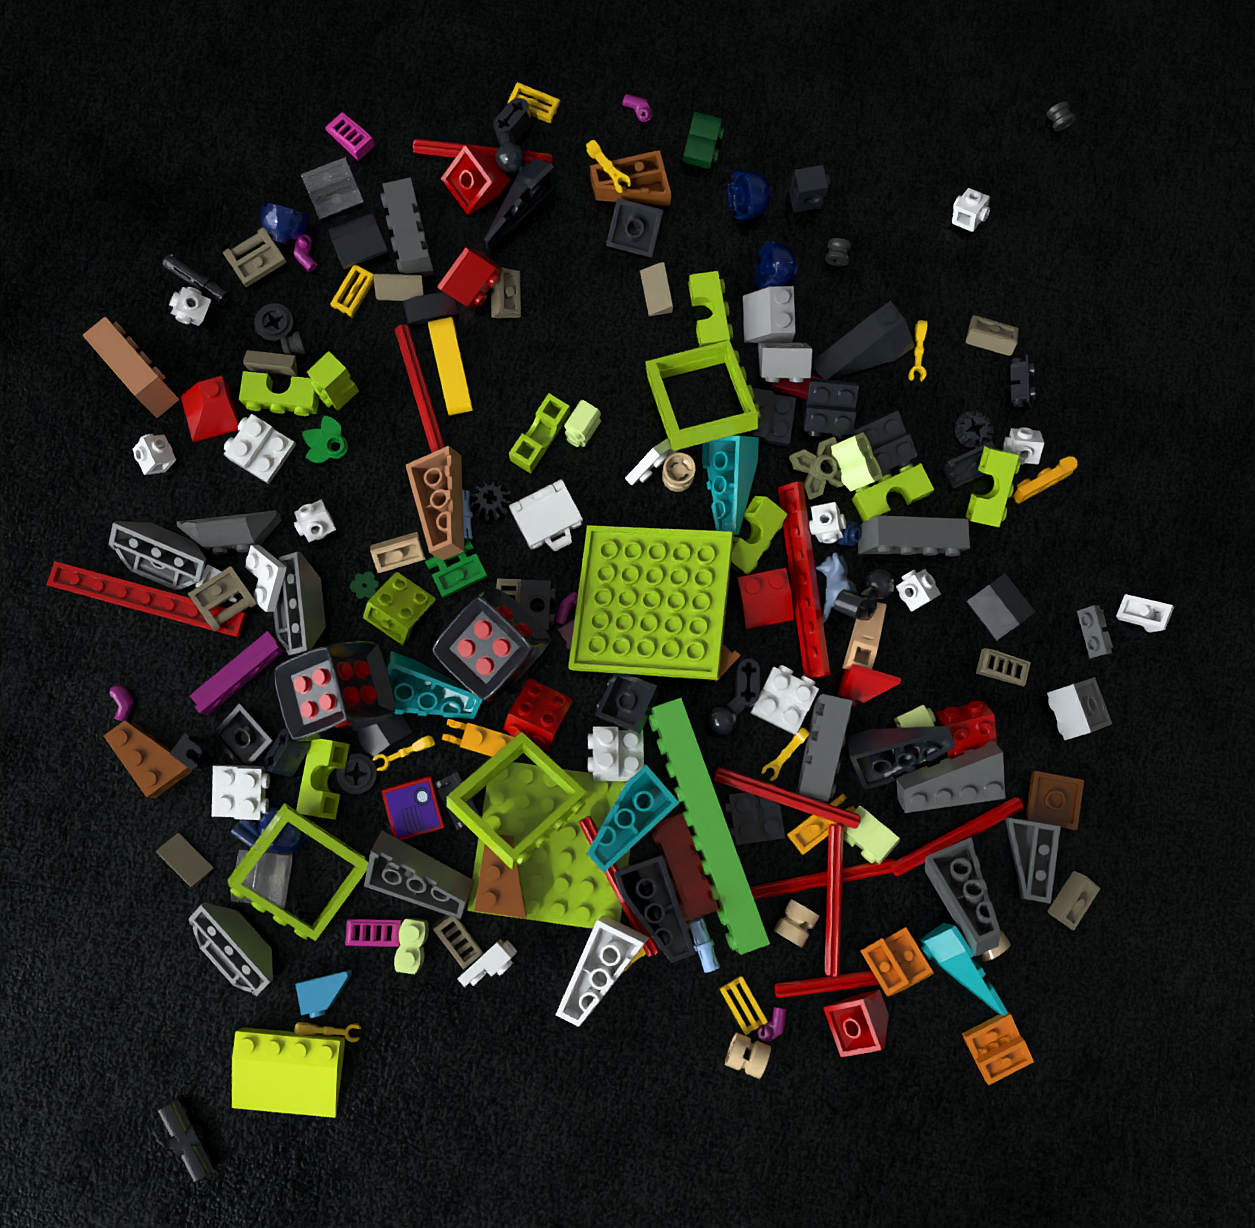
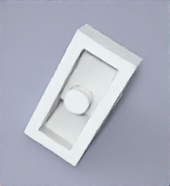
(1145, 612)

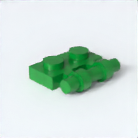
(458, 575)

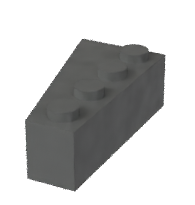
(407, 228)
(914, 536)
(823, 747)
(955, 781)
(416, 877)
(960, 885)

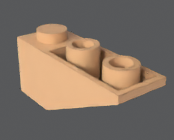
(865, 640)

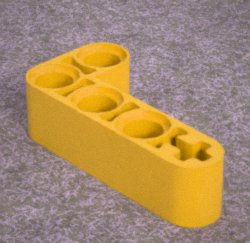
(450, 365)

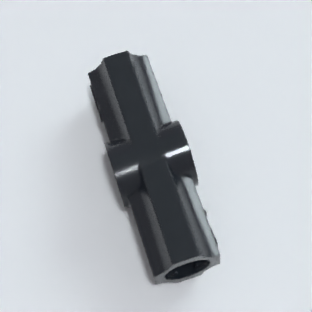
(187, 1139)

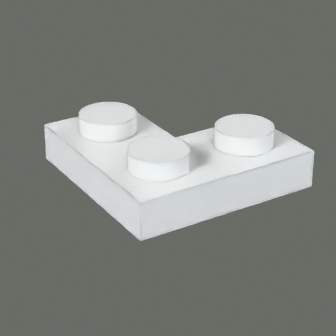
(653, 458)
(270, 576)

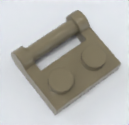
(258, 262)
(216, 592)

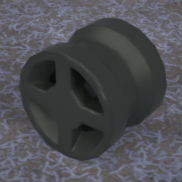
(1061, 116)
(838, 252)
(293, 344)

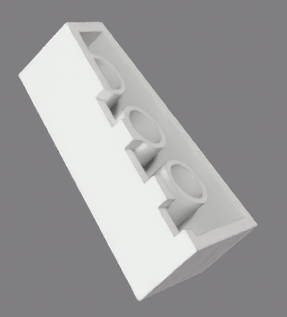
(602, 962)

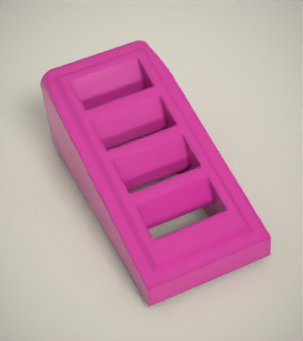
(362, 147)
(351, 929)

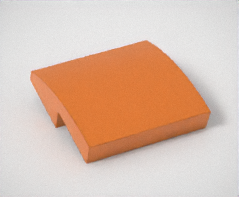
(897, 962)
(997, 1048)

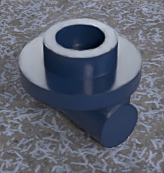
(851, 534)
(246, 832)

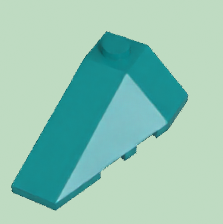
(730, 471)
(428, 691)
(634, 813)
(953, 954)

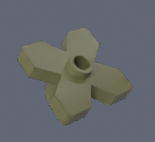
(810, 464)

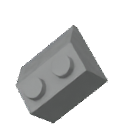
(769, 315)
(784, 361)
(1079, 709)

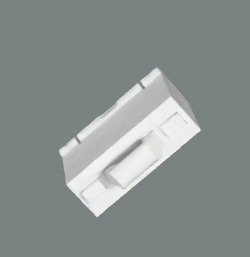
(547, 516)

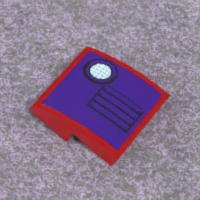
(412, 808)

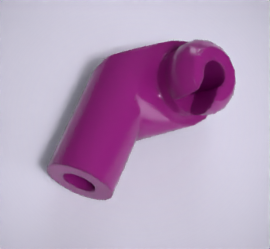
(639, 105)
(302, 252)
(565, 607)
(124, 701)
(775, 1027)

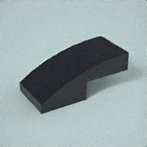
(430, 307)

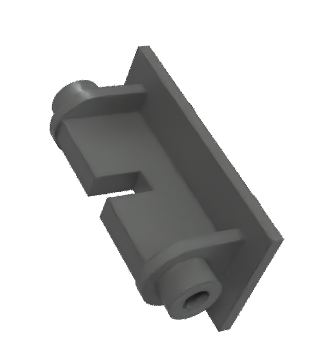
(1092, 622)

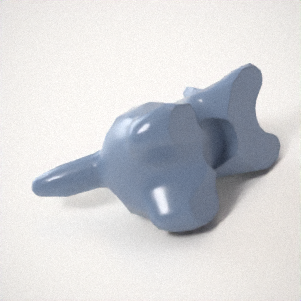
(836, 573)

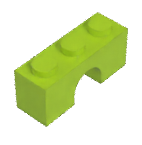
(707, 290)
(332, 382)
(257, 394)
(547, 424)
(910, 483)
(991, 507)
(765, 521)
(314, 795)

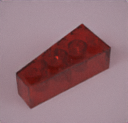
(685, 868)

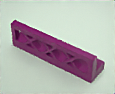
(236, 673)

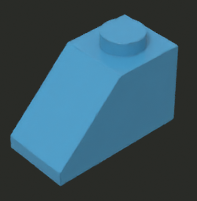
(321, 992)

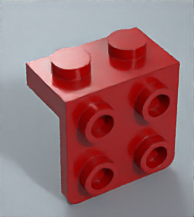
(537, 713)
(969, 725)

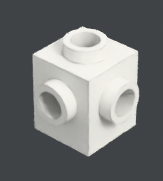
(970, 209)
(197, 303)
(1026, 444)
(154, 454)
(314, 521)
(827, 523)
(917, 589)

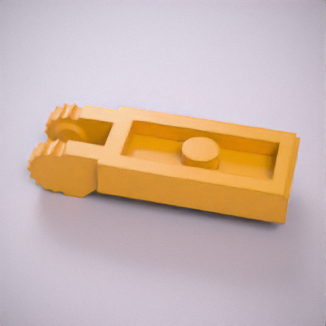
(1045, 479)
(478, 738)
(814, 829)

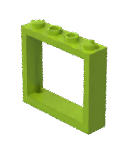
(694, 360)
(556, 821)
(282, 916)

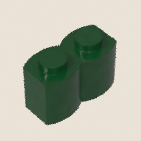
(702, 139)

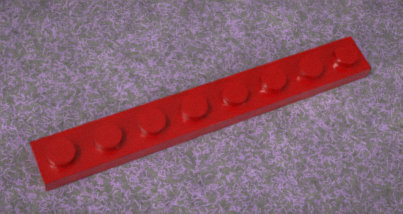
(804, 581)
(138, 597)

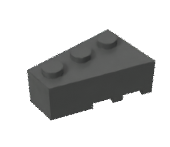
(1034, 857)

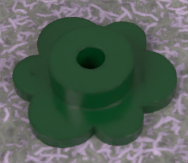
(360, 580)

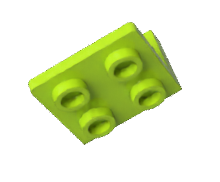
(397, 607)

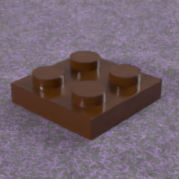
(1054, 800)

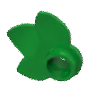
(323, 439)

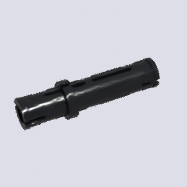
(203, 284)

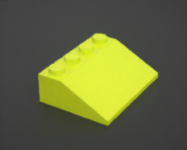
(286, 1072)

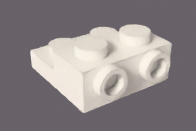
(258, 448)
(785, 699)
(615, 754)
(239, 791)
(494, 960)

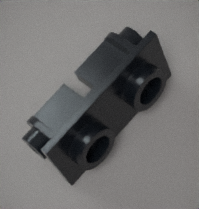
(1023, 372)

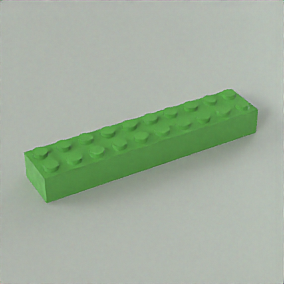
(709, 827)

